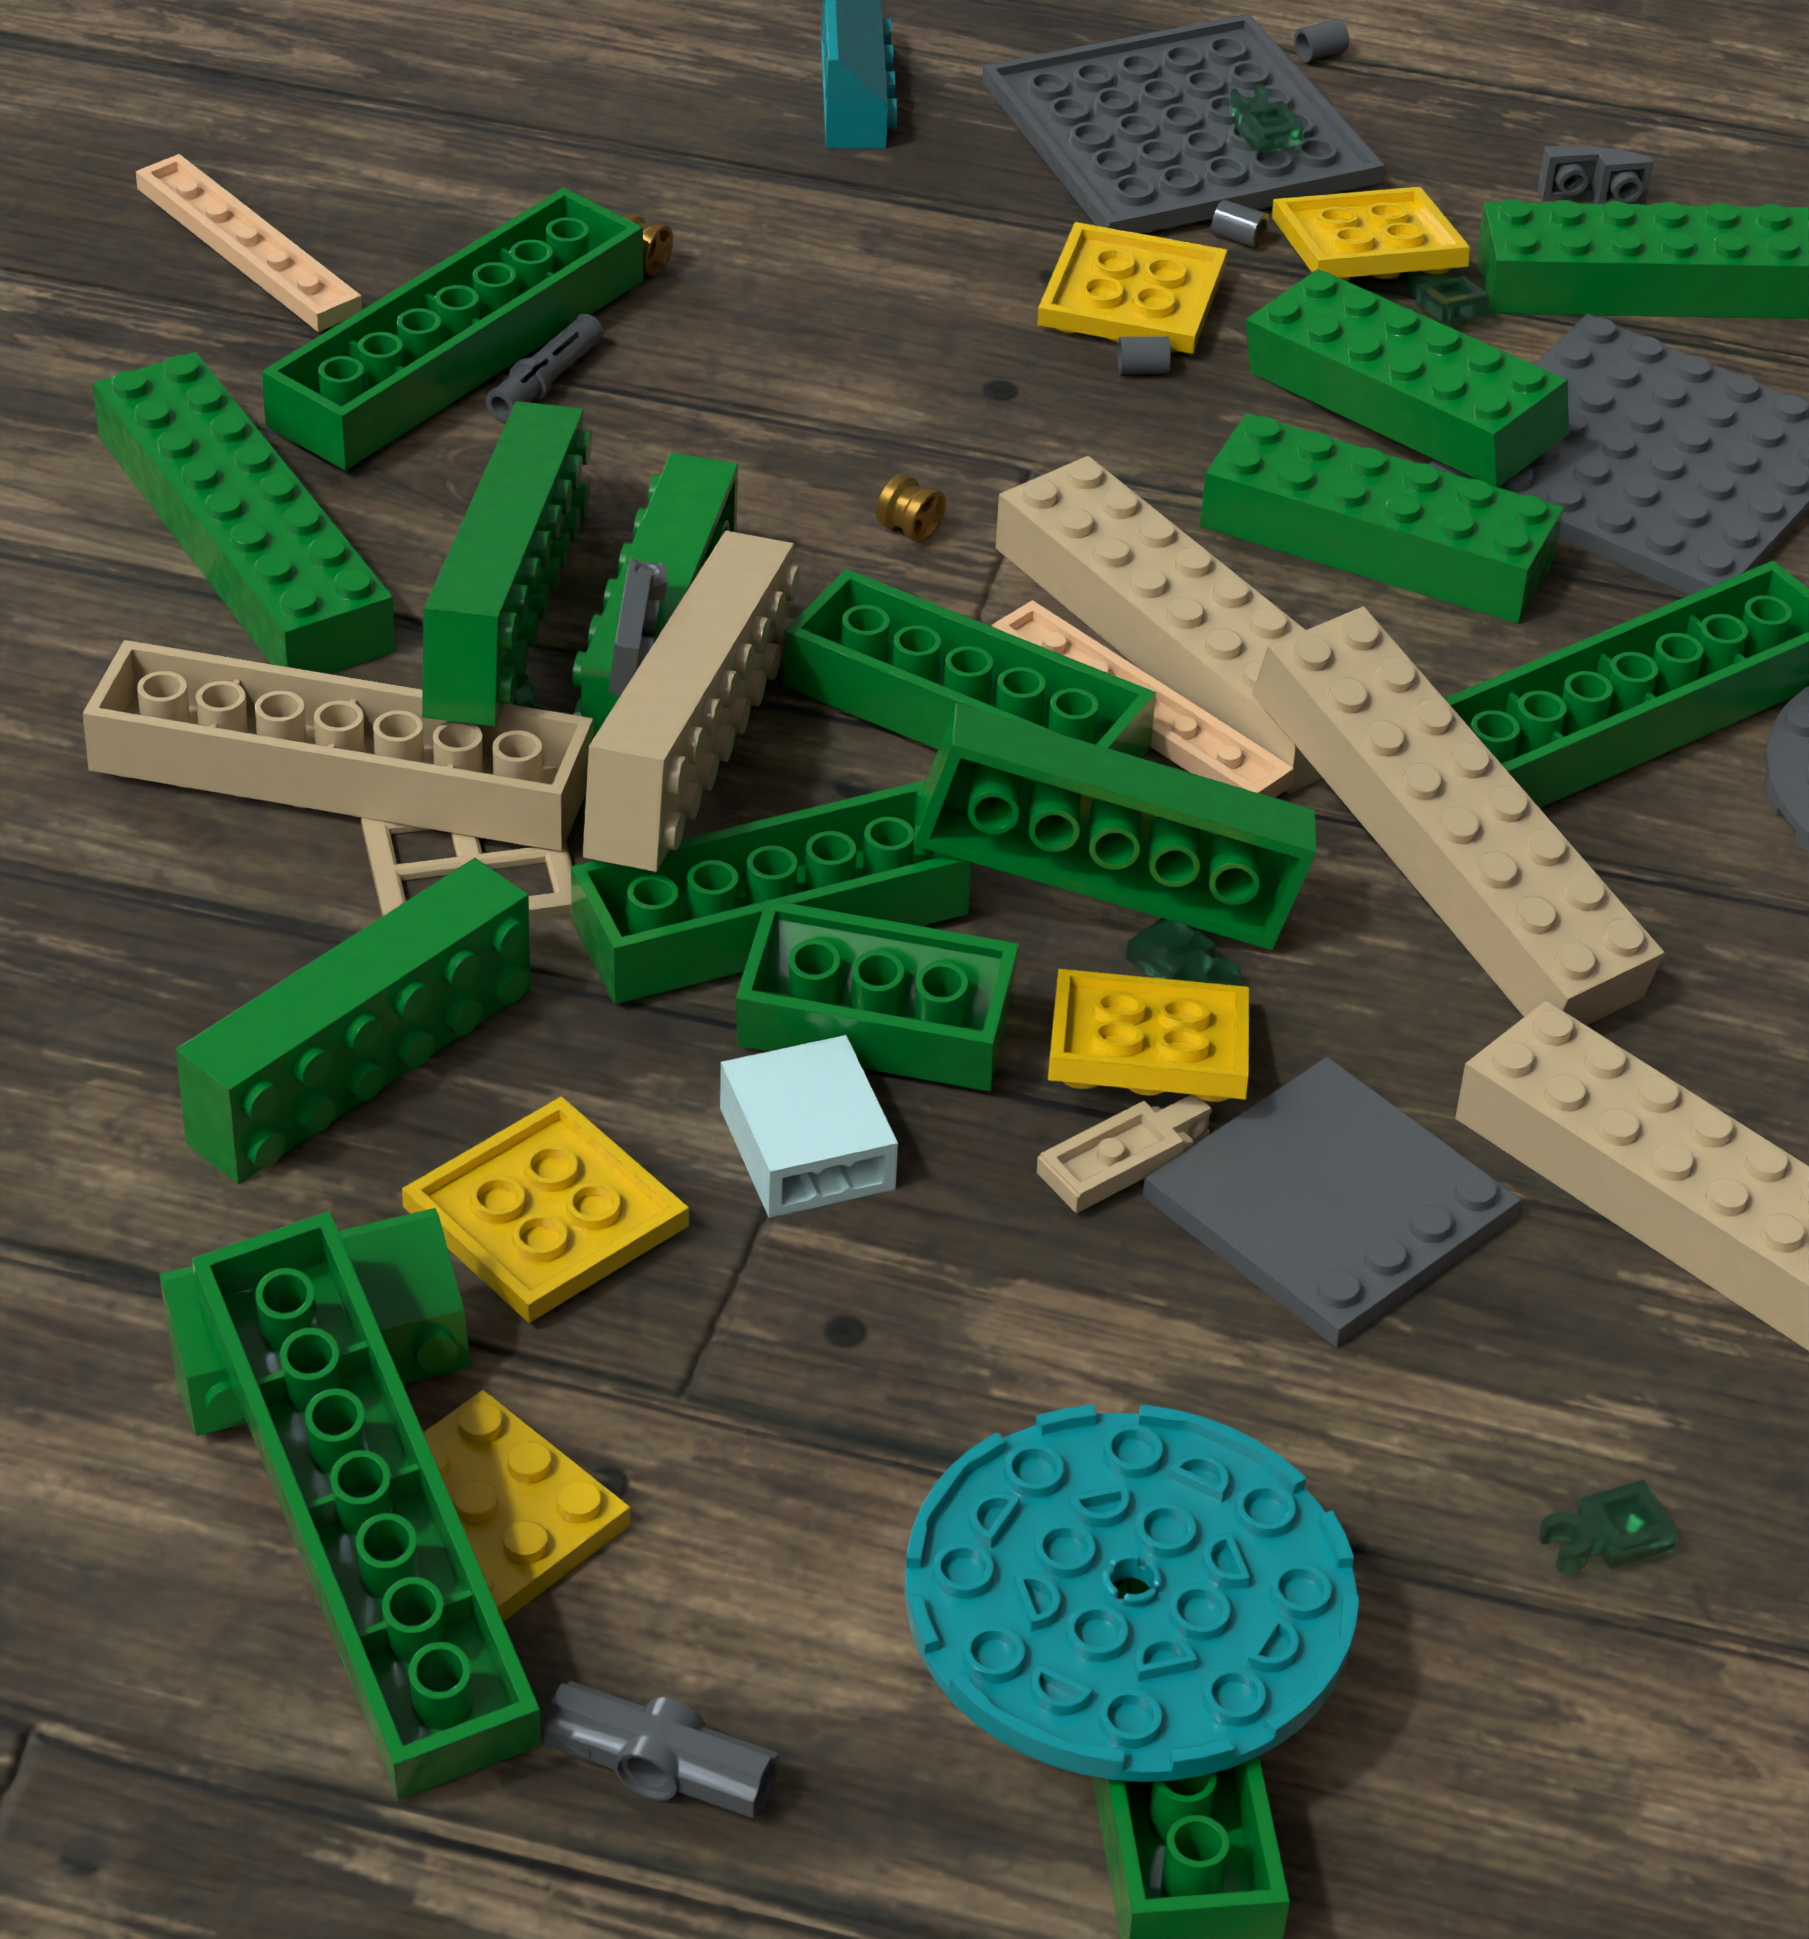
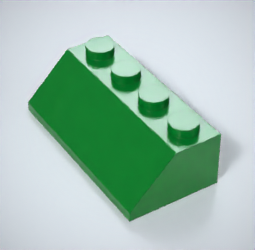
(899, 991)
(408, 1287)

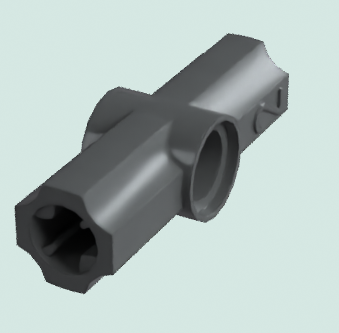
(661, 1749)

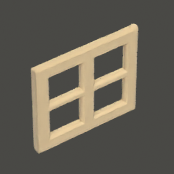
(389, 874)

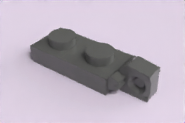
(638, 617)

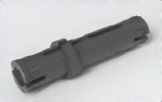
(532, 377)

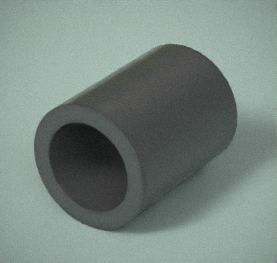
(1321, 40)
(1239, 223)
(1143, 355)

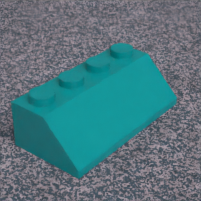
(857, 74)

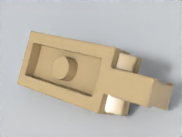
(1122, 1150)

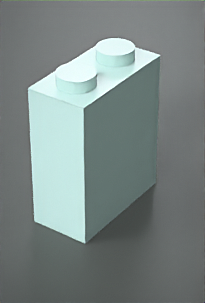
(808, 1126)

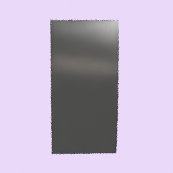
(1594, 173)

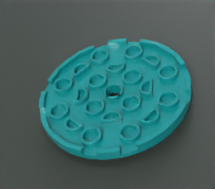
(1171, 1682)

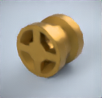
(656, 244)
(911, 508)

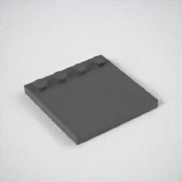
(1331, 1200)

